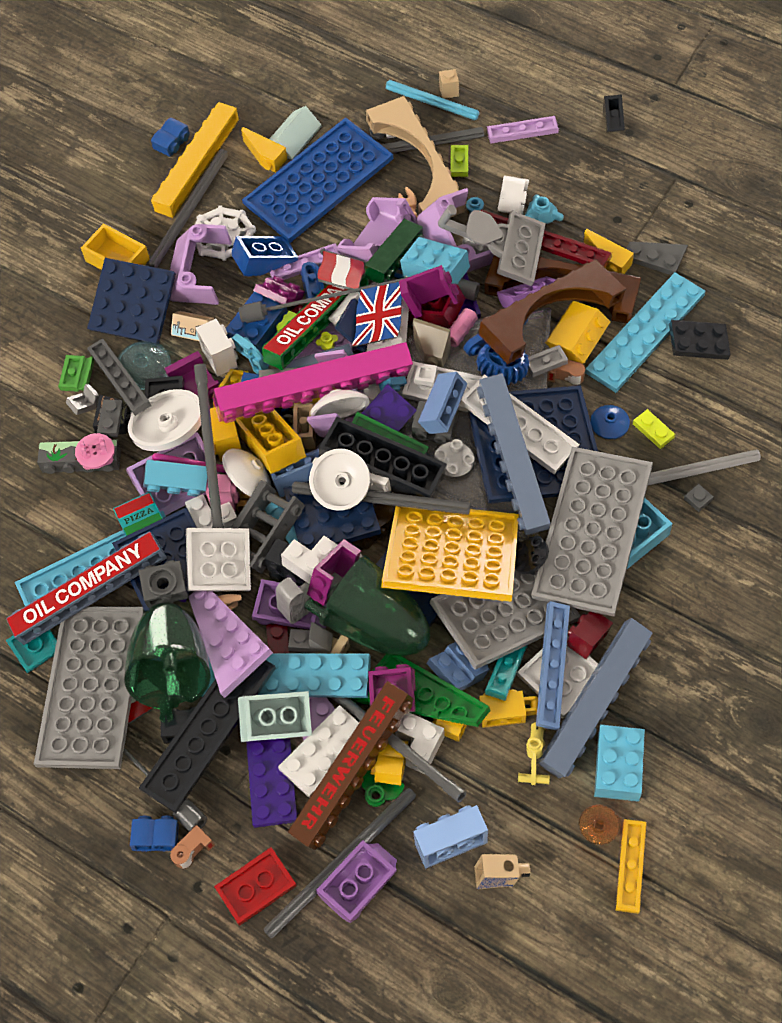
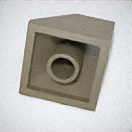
(432, 342)

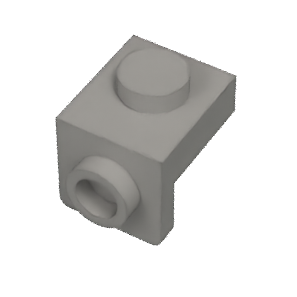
(84, 401)

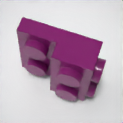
(279, 291)
(401, 677)

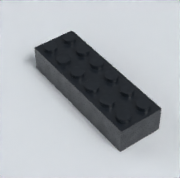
(406, 468)

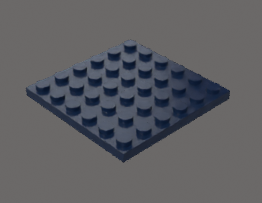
(562, 408)

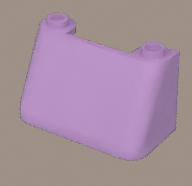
(384, 217)

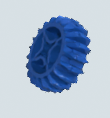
(492, 364)

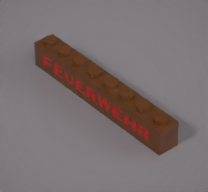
(351, 765)

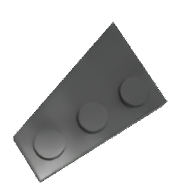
(658, 256)

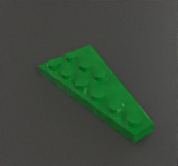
(437, 697)

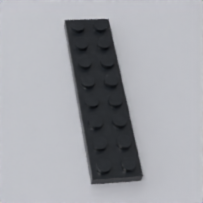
(200, 741)

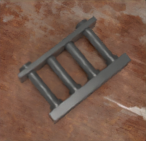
(255, 509)

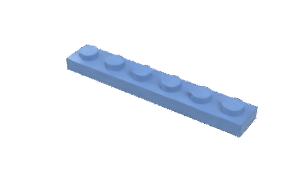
(552, 666)

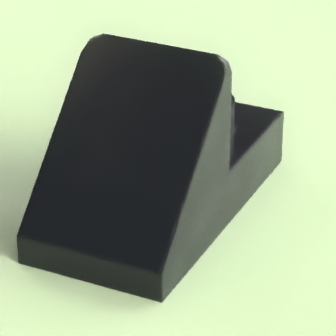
(613, 113)

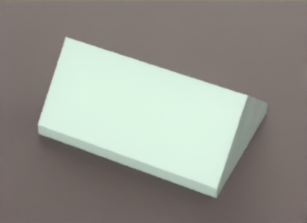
(296, 131)

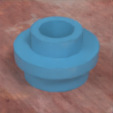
(474, 204)

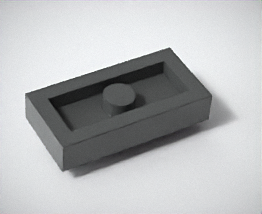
(110, 417)

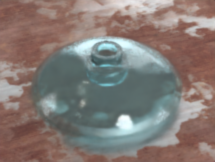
(151, 364)

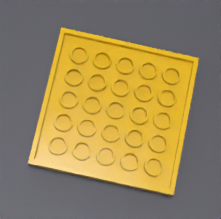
(452, 553)

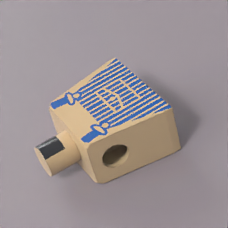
(499, 870)

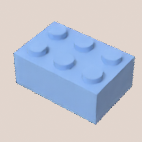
(450, 836)

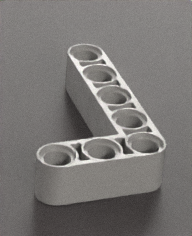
(293, 598)

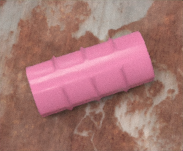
(462, 326)

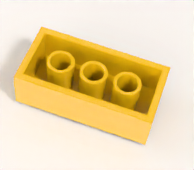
(271, 440)

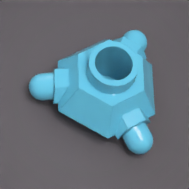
(543, 210)

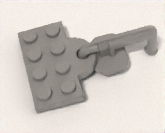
(514, 243)

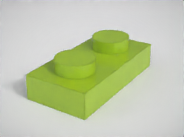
(459, 161)

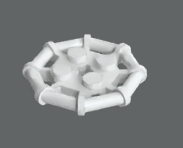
(232, 228)

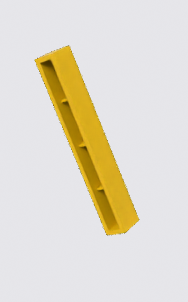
(195, 160)

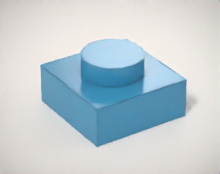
(394, 382)

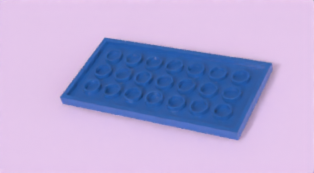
(317, 179)

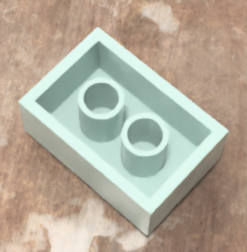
(274, 716)

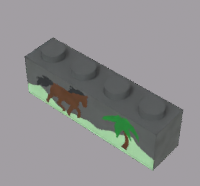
(61, 458)

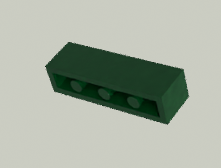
(387, 258)

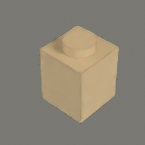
(449, 83)

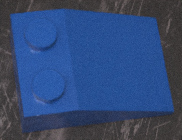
(262, 254)

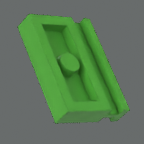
(76, 373)

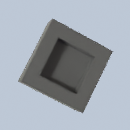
(698, 498)

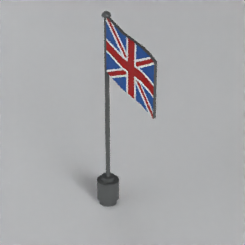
(376, 314)

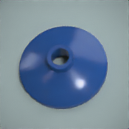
(610, 428)

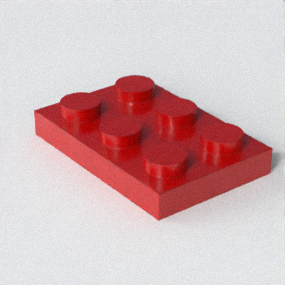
(255, 886)

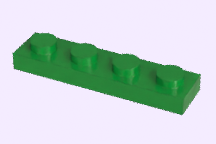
(383, 430)

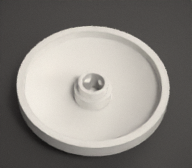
(167, 422)

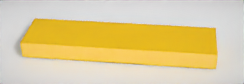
(631, 866)

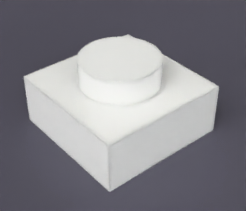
(425, 374)

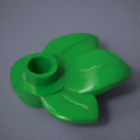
(386, 791)

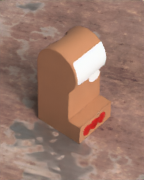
(572, 372)
(189, 847)

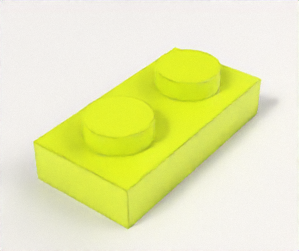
(653, 429)

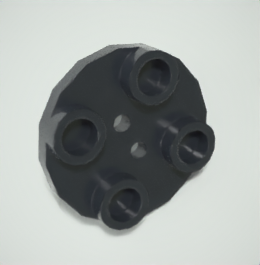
(530, 555)

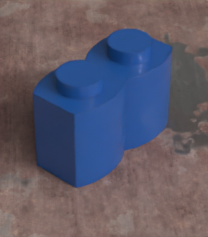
(170, 137)
(154, 834)

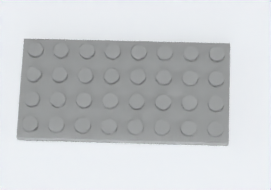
(593, 531)
(86, 691)

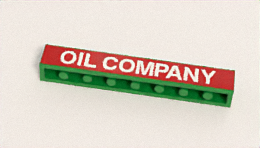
(303, 327)

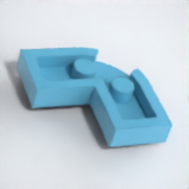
(246, 348)

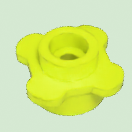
(327, 341)

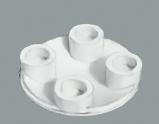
(457, 456)

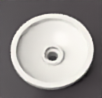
(343, 402)
(244, 470)
(326, 478)

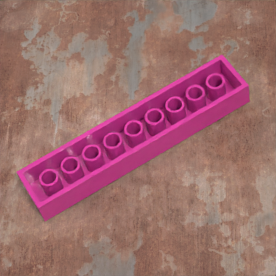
(311, 382)

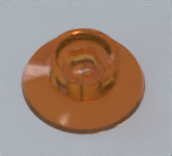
(602, 815)

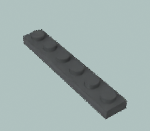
(119, 377)

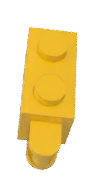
(509, 711)

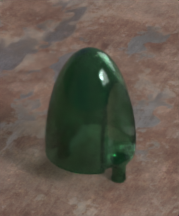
(374, 615)
(166, 660)

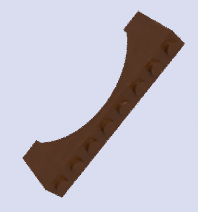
(556, 269)
(588, 283)

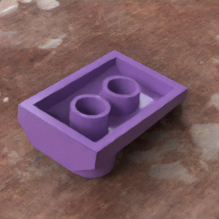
(520, 291)
(266, 609)
(357, 880)

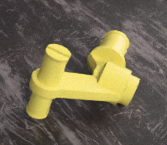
(534, 751)

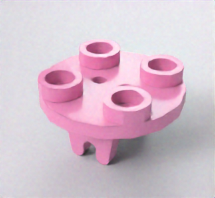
(86, 454)

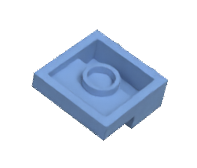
(455, 668)

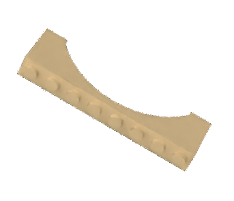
(399, 120)

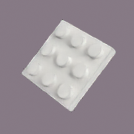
(218, 559)
(576, 675)

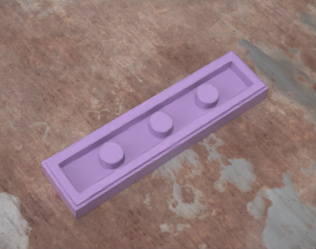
(522, 129)
(294, 268)

